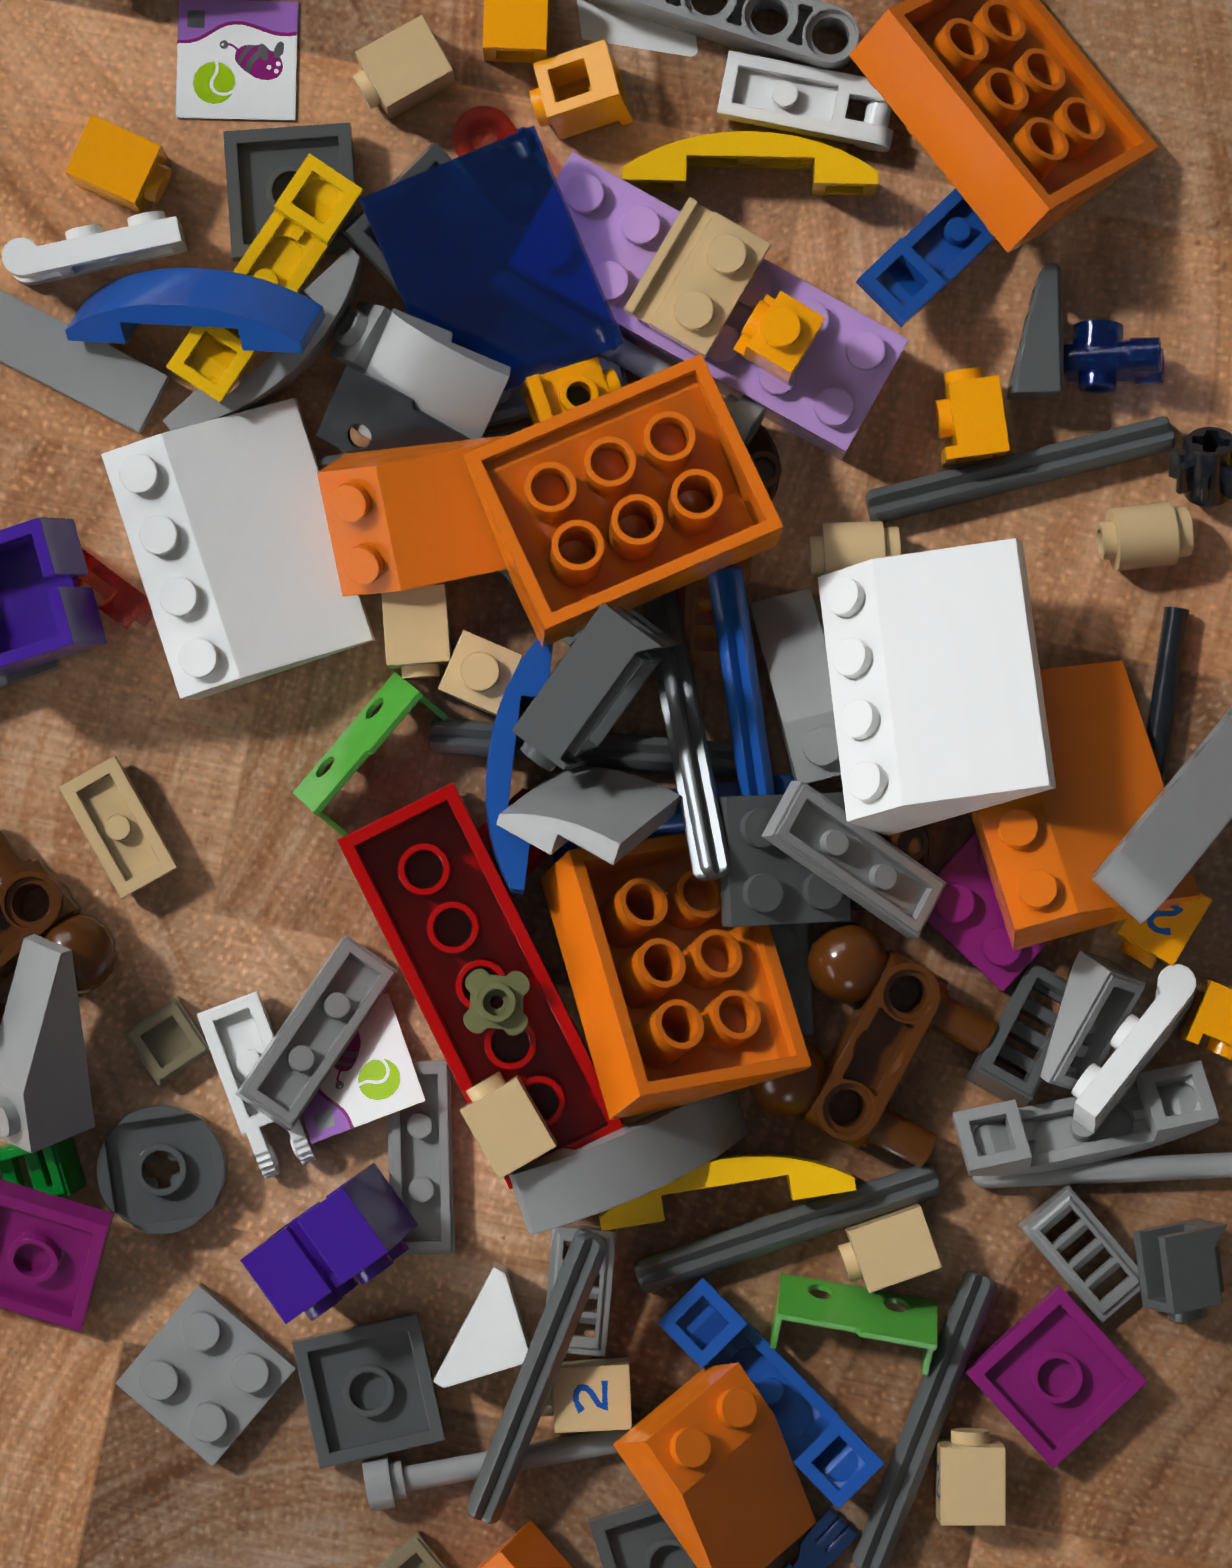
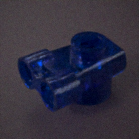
(1103, 357)

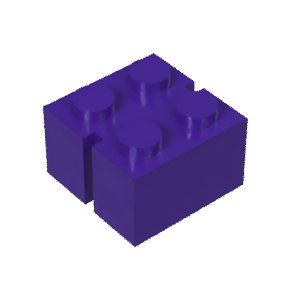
(40, 595)
(320, 1251)

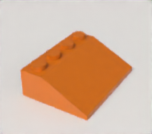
(1003, 108)
(623, 499)
(1054, 841)
(663, 987)

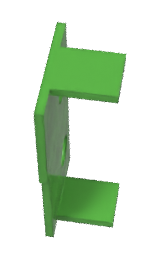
(357, 743)
(859, 1312)

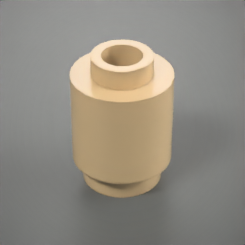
(1145, 535)
(849, 544)

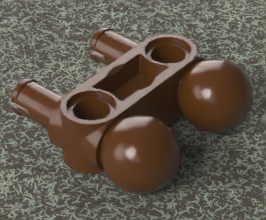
(63, 923)
(875, 1044)

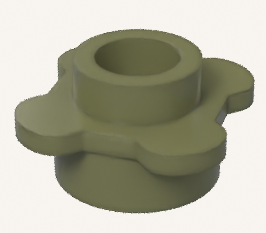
(507, 1017)

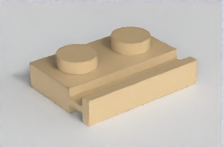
(697, 277)

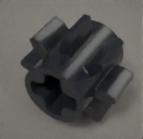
(1204, 466)

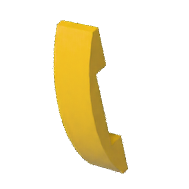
(832, 169)
(282, 253)
(804, 1175)

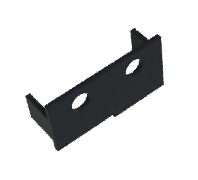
(384, 411)

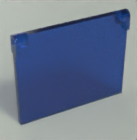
(495, 258)

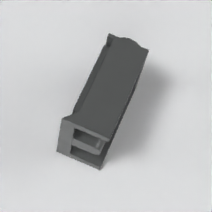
(591, 687)

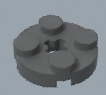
(140, 1198)

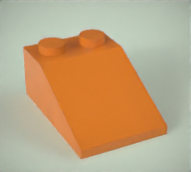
(407, 518)
(719, 1471)

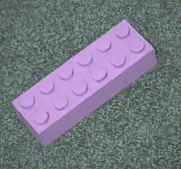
(837, 375)

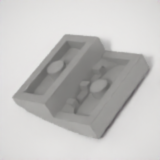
(437, 374)
(592, 808)

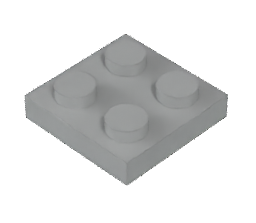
(206, 1374)

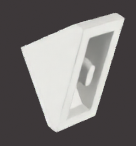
(490, 1336)

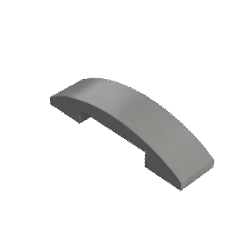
(332, 290)
(1045, 1137)
(626, 1162)

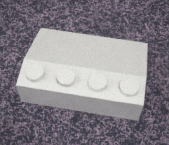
(235, 548)
(935, 684)

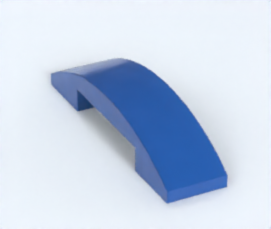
(926, 259)
(263, 312)
(508, 849)
(812, 1429)

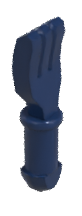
(824, 1541)

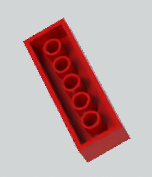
(453, 915)

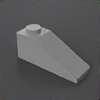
(799, 682)
(43, 1051)

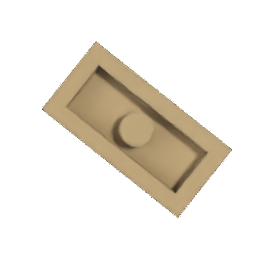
(119, 827)

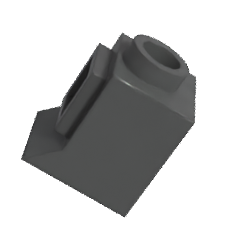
(1180, 1268)

